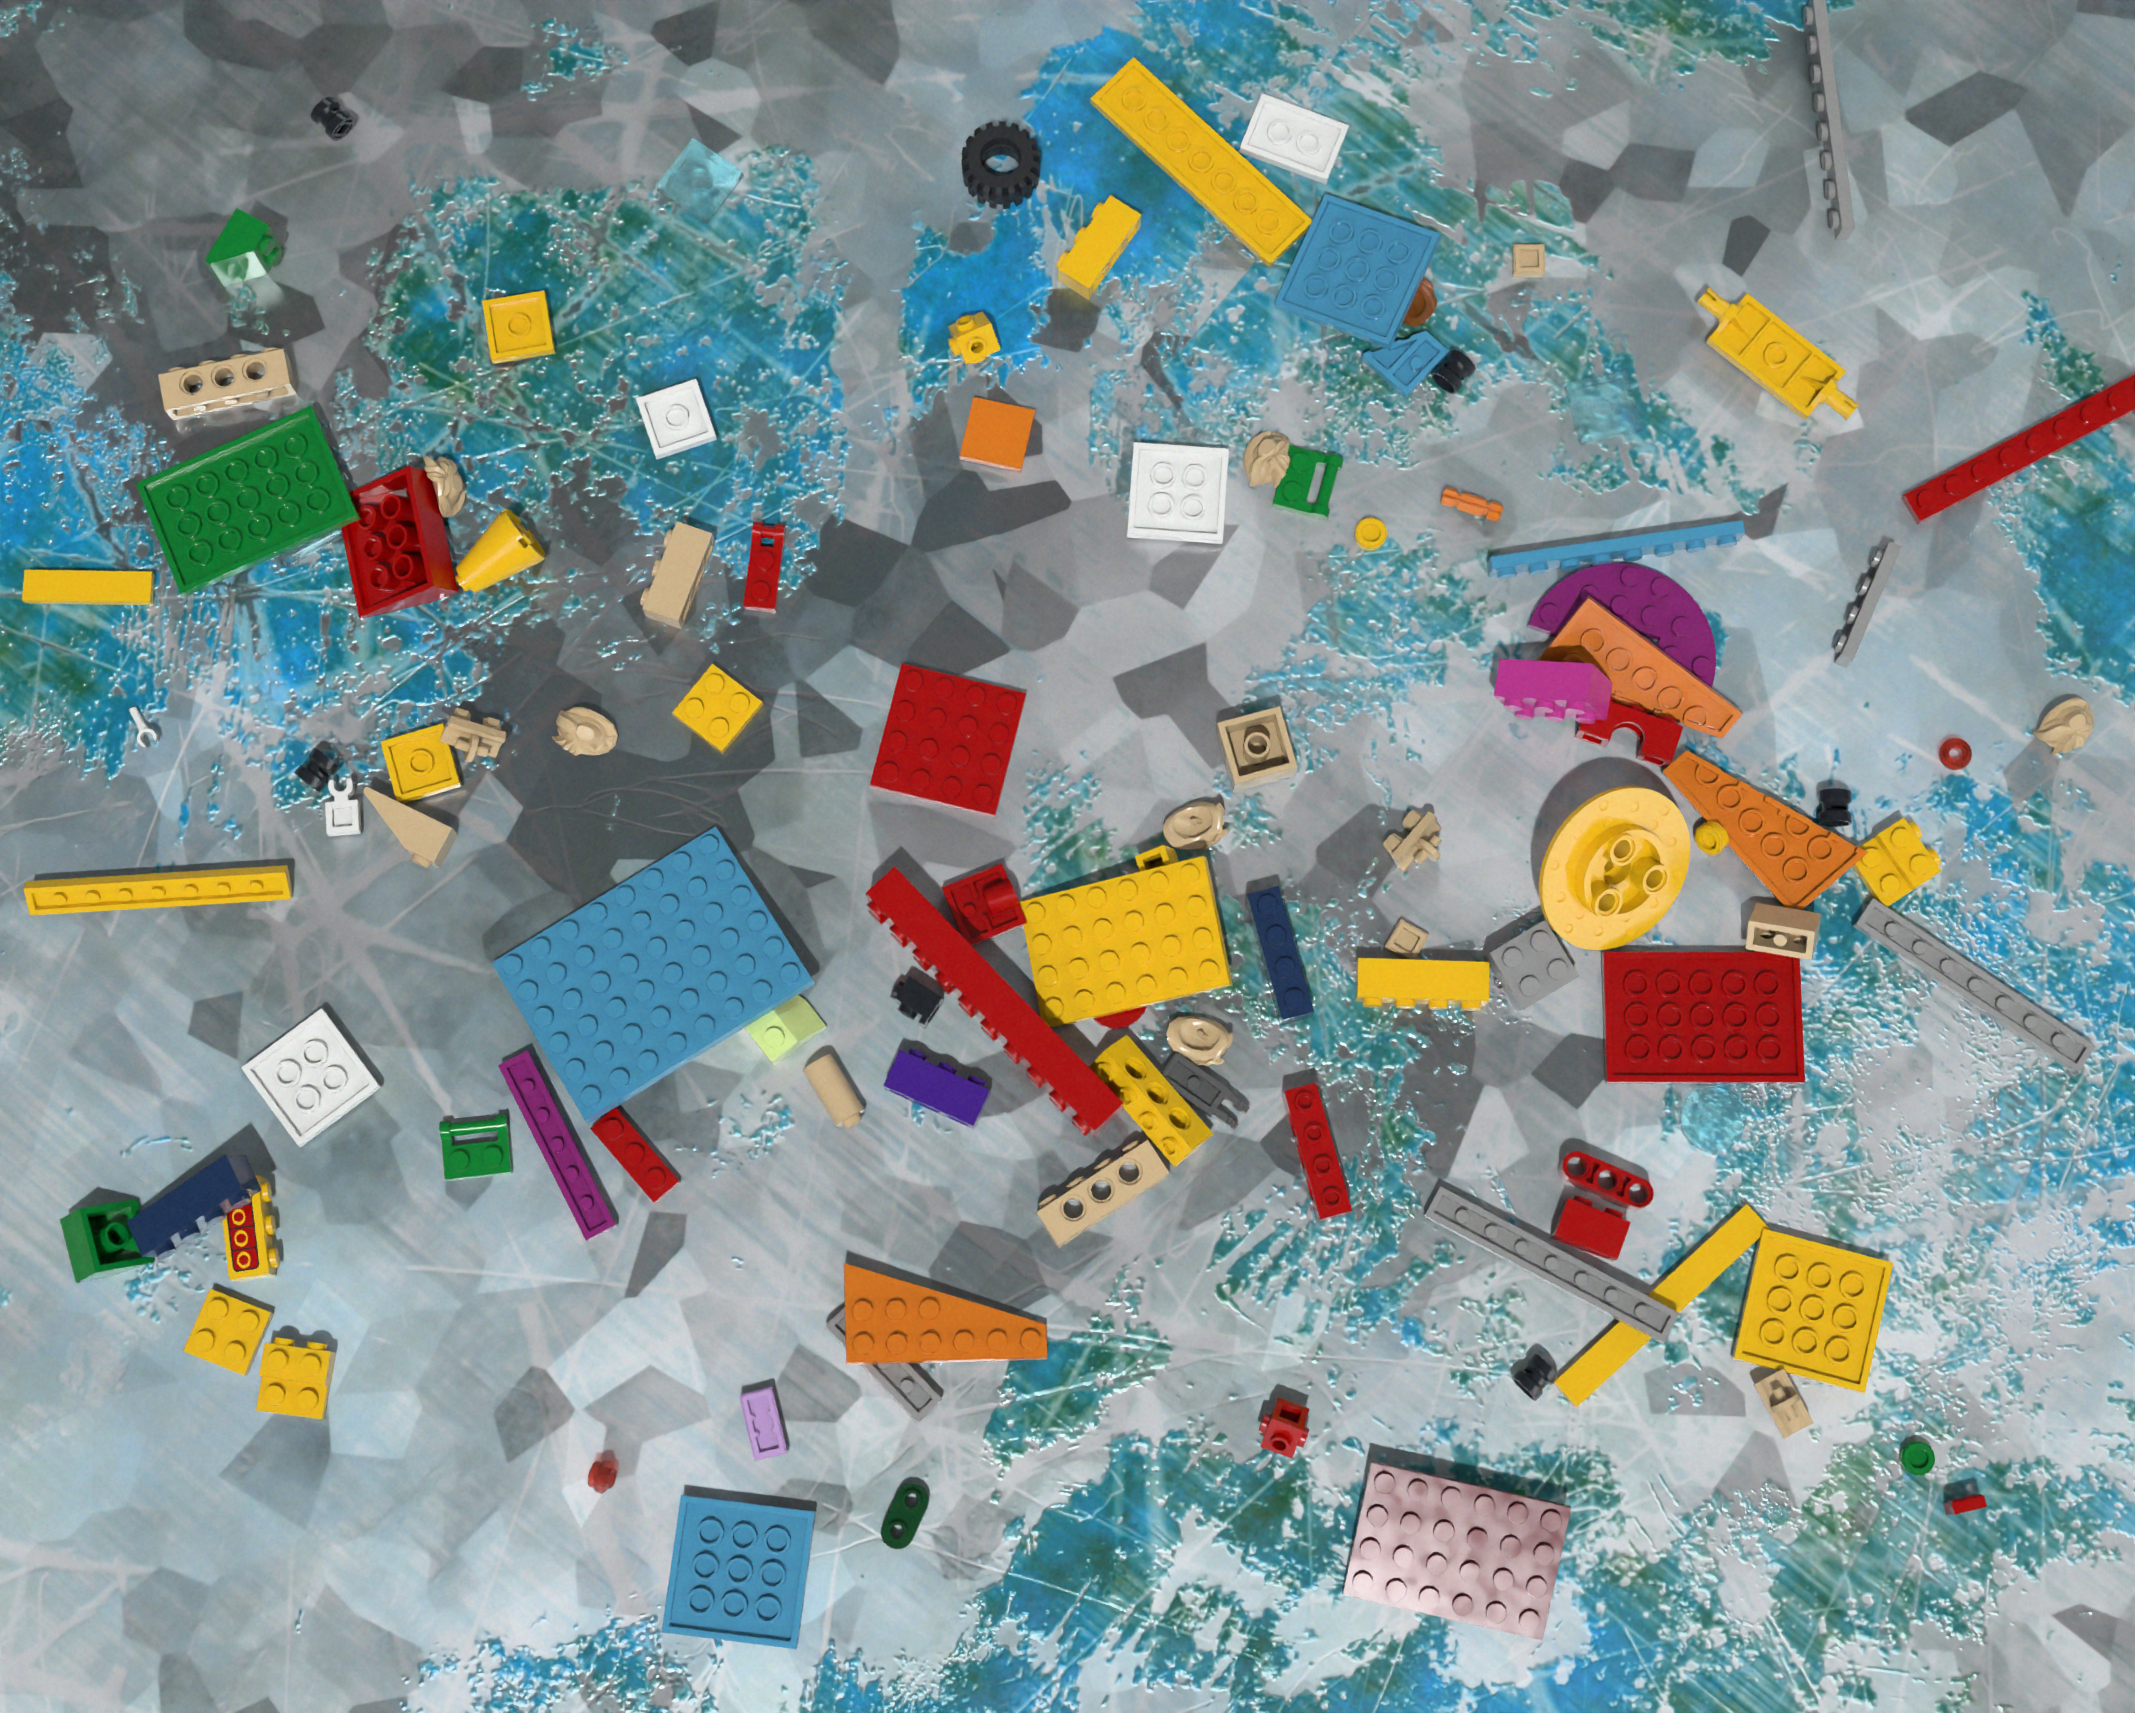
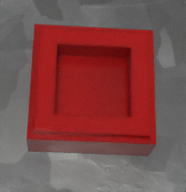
(1964, 1504)

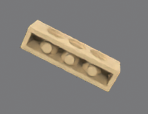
(243, 390)
(1150, 1173)

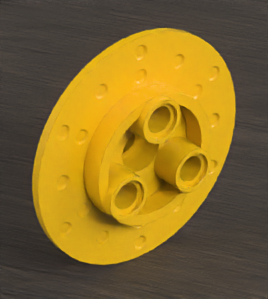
(1614, 867)

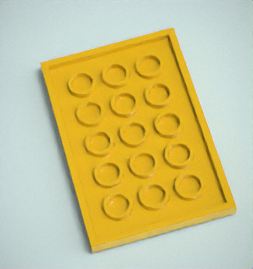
(1125, 943)

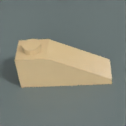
(419, 834)

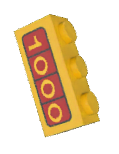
(249, 1238)

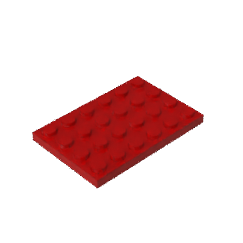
(1702, 1018)

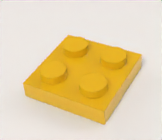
(518, 327)
(717, 708)
(420, 764)
(228, 1332)

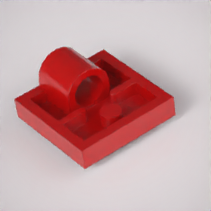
(984, 905)

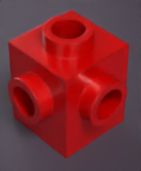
(1281, 1434)

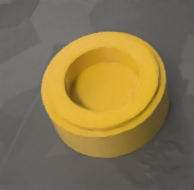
(1370, 534)
(1711, 837)

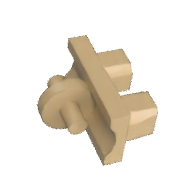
(472, 737)
(1418, 844)
(1783, 1403)

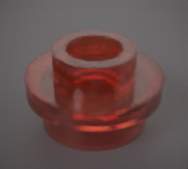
(1961, 747)
(602, 1476)

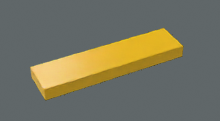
(88, 587)

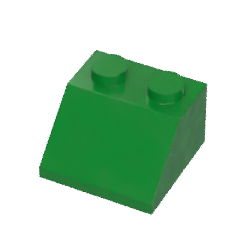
(243, 250)
(102, 1241)

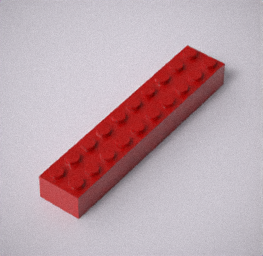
(994, 1002)

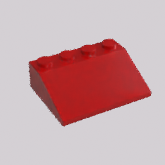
(398, 545)

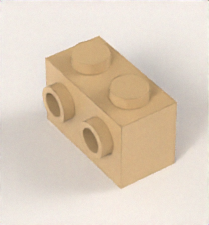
(1783, 931)

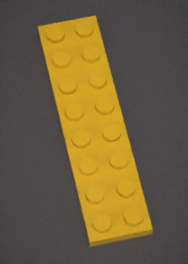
(1201, 162)

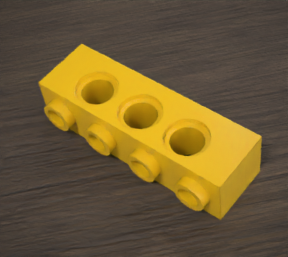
(1151, 1100)

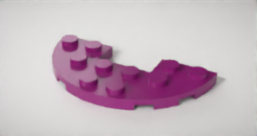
(1643, 601)

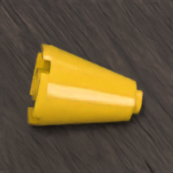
(499, 554)

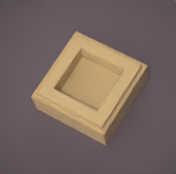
(1528, 261)
(1406, 941)

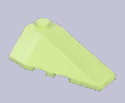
(785, 1029)

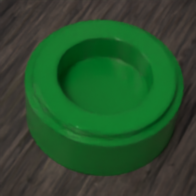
(1916, 1458)

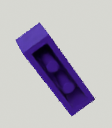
(937, 1088)

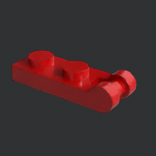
(764, 568)

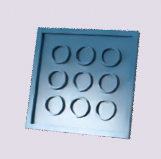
(1357, 271)
(738, 1572)

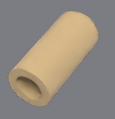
(834, 1092)

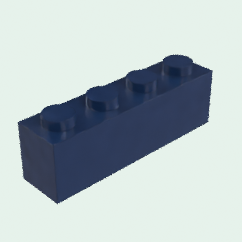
(1279, 955)
(194, 1206)

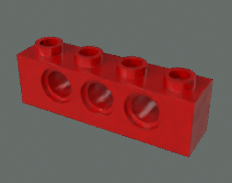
(1316, 1152)

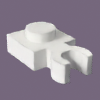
(343, 814)

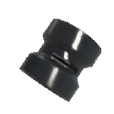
(335, 121)
(1455, 369)
(314, 777)
(1835, 807)
(1535, 1377)

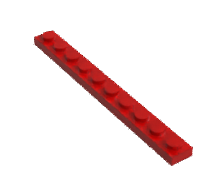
(2021, 451)

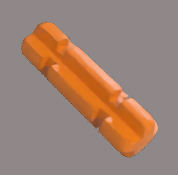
(1471, 504)

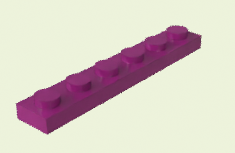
(557, 1145)

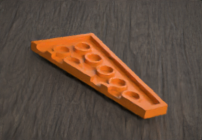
(1640, 670)
(1773, 841)
(914, 1324)

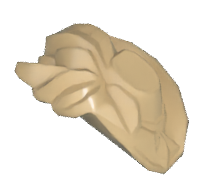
(1266, 458)
(447, 485)
(2066, 726)
(585, 732)
(1195, 826)
(1199, 1039)

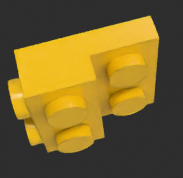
(1896, 862)
(295, 1378)

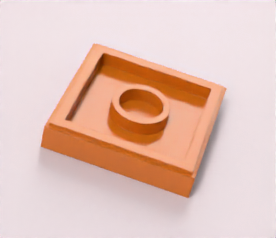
(997, 434)

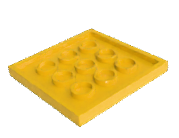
(1812, 1311)

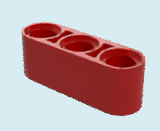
(1621, 1181)

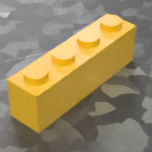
(1422, 982)

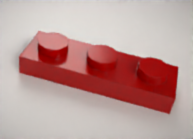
(635, 1155)

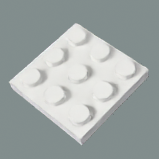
(1178, 493)
(311, 1077)

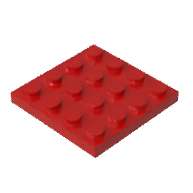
(948, 740)

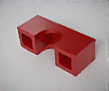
(1656, 735)

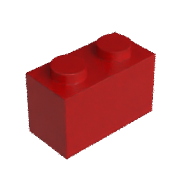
(1590, 1228)

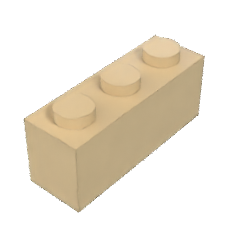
(677, 574)

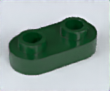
(905, 1516)

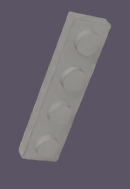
(1860, 615)
(897, 1380)

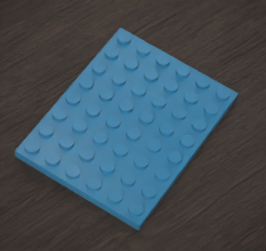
(652, 974)

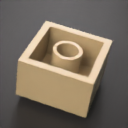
(1256, 749)

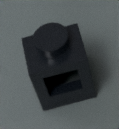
(916, 1001)

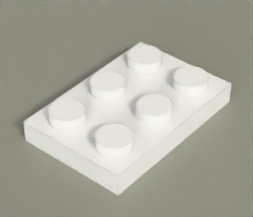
(1293, 138)

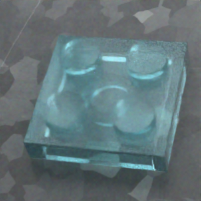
(699, 181)

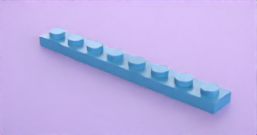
(1628, 548)

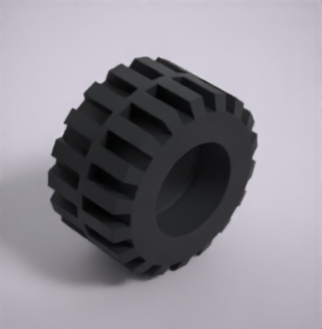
(1000, 141)

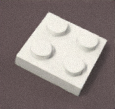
(676, 419)

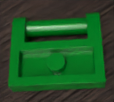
(1295, 486)
(477, 1158)

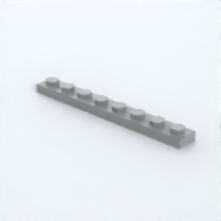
(1830, 127)
(1974, 986)
(1552, 1265)

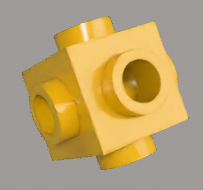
(972, 338)

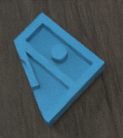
(1407, 361)

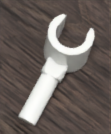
(142, 727)

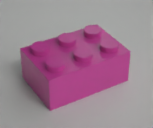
(1553, 690)

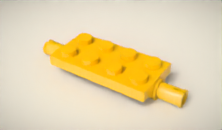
(1776, 356)

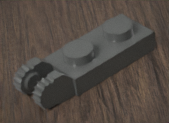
(1202, 1089)

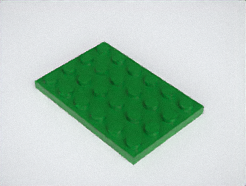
(247, 501)

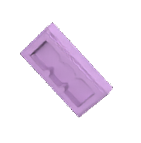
(763, 1424)

